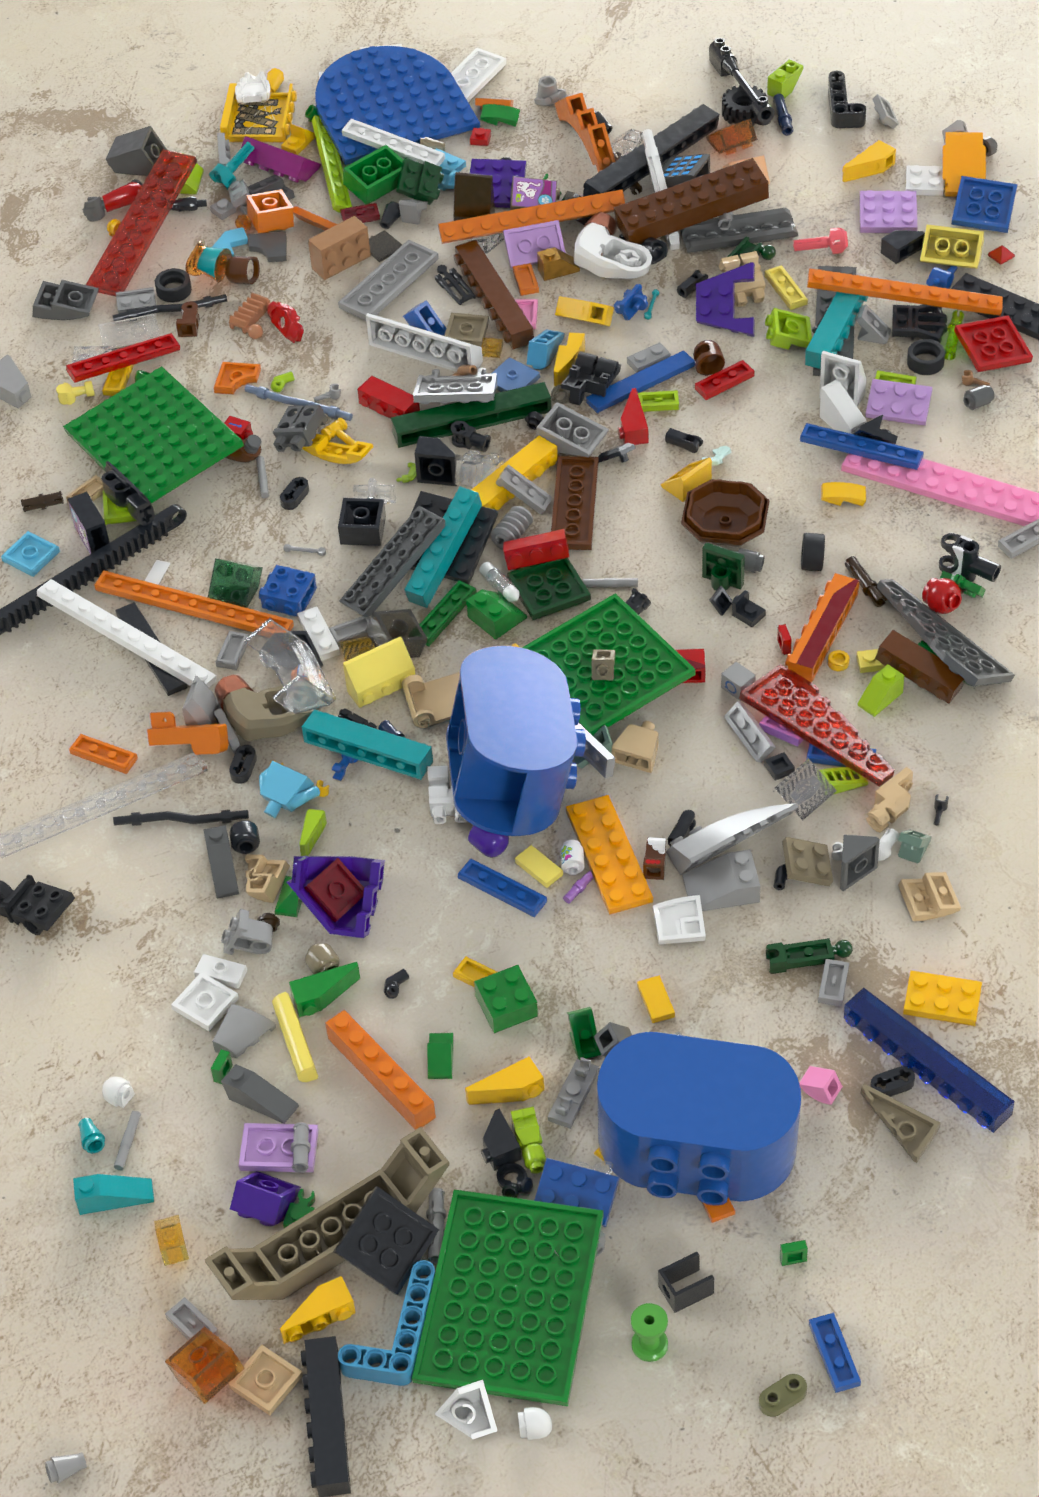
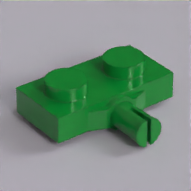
(970, 588)

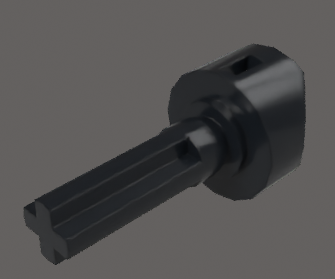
(653, 245)

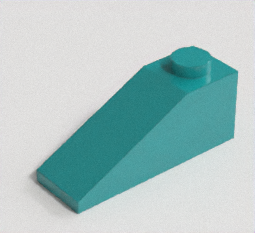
(111, 1192)

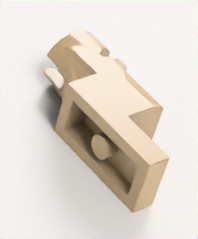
(891, 800)

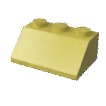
(952, 246)
(378, 672)

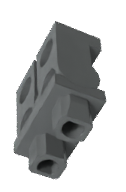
(298, 428)

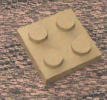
(266, 1380)

